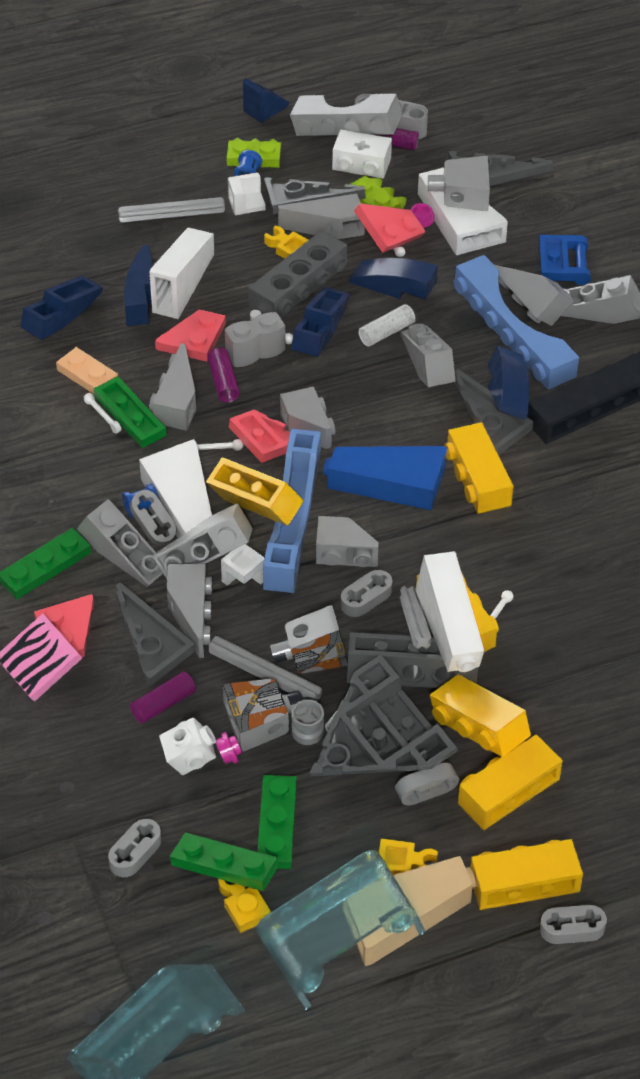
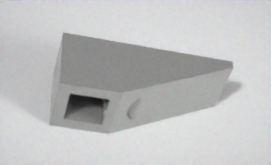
(330, 214)
(538, 293)
(605, 301)
(429, 355)
(176, 397)
(207, 540)
(120, 543)
(187, 601)

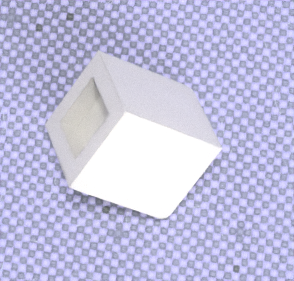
(245, 193)
(243, 565)

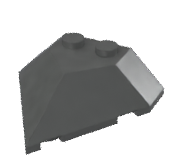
(380, 729)

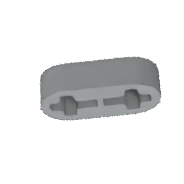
(147, 522)
(366, 593)
(427, 784)
(130, 845)
(573, 924)

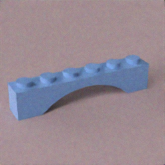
(544, 355)
(287, 542)

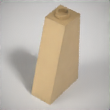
(434, 894)

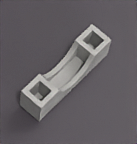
(373, 116)

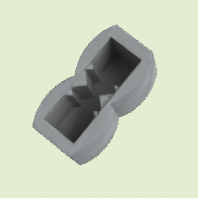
(255, 339)

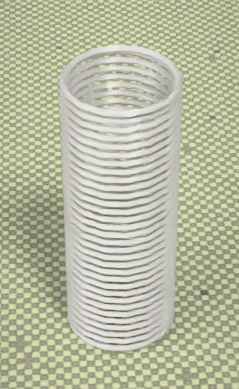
(393, 329)

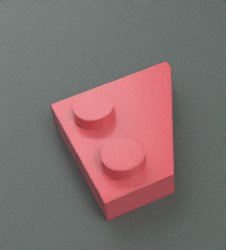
(389, 225)
(197, 332)
(260, 434)
(72, 620)

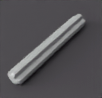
(171, 209)
(415, 617)
(264, 669)

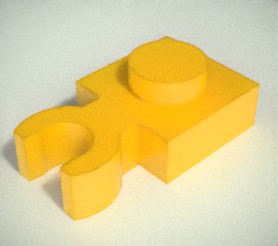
(284, 243)
(401, 855)
(243, 905)

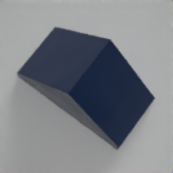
(260, 101)

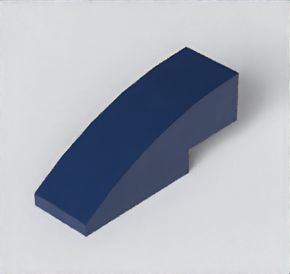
(396, 276)
(138, 289)
(59, 306)
(319, 321)
(509, 382)

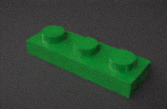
(130, 412)
(44, 563)
(277, 818)
(224, 861)

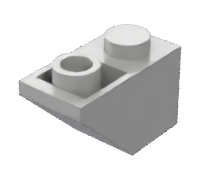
(306, 411)
(344, 543)

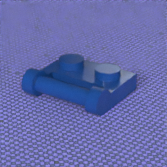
(555, 262)

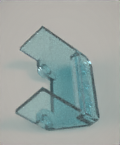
(333, 919)
(155, 1022)

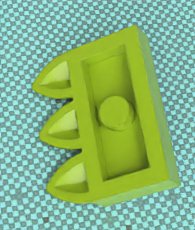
(268, 150)
(379, 196)

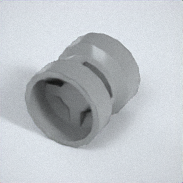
(307, 722)

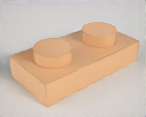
(84, 369)

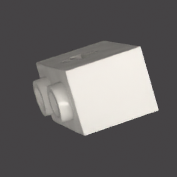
(362, 153)

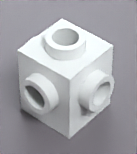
(188, 746)

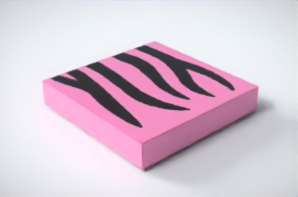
(38, 657)

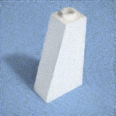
(463, 228)
(179, 272)
(179, 484)
(449, 612)

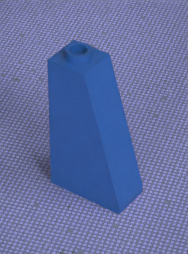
(388, 473)

